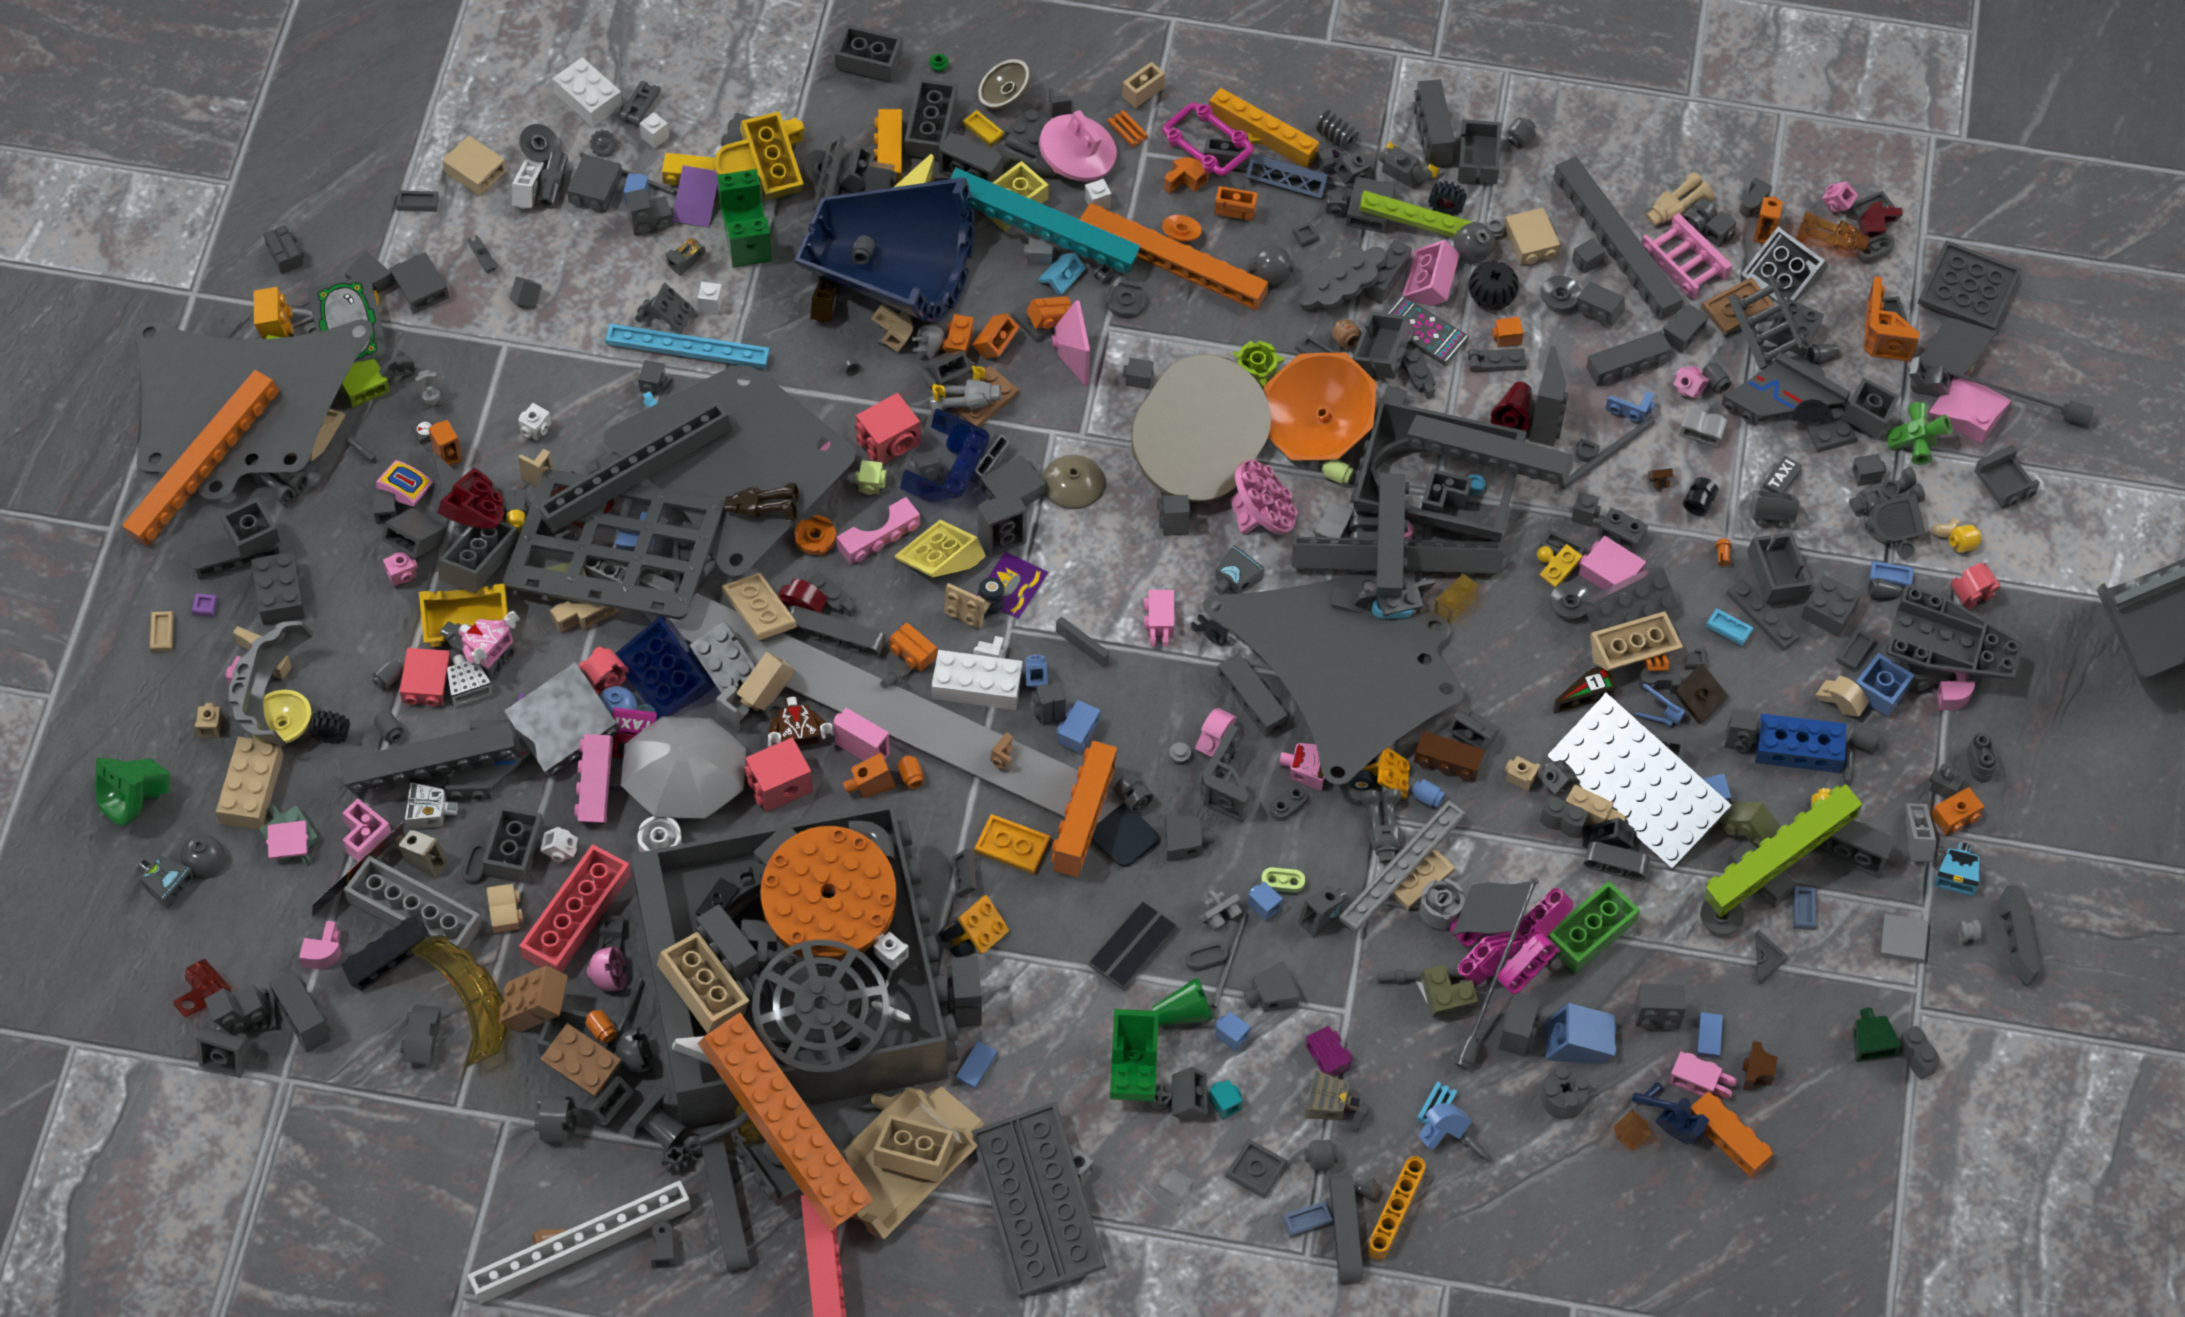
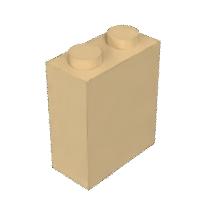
(474, 165)
(1532, 236)
(765, 682)

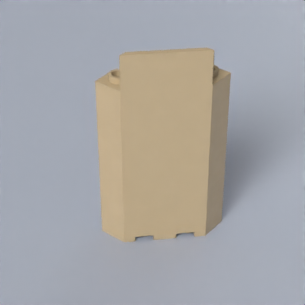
(898, 1193)

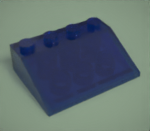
(664, 668)

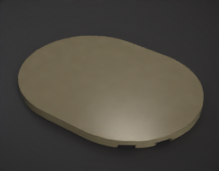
(1199, 427)

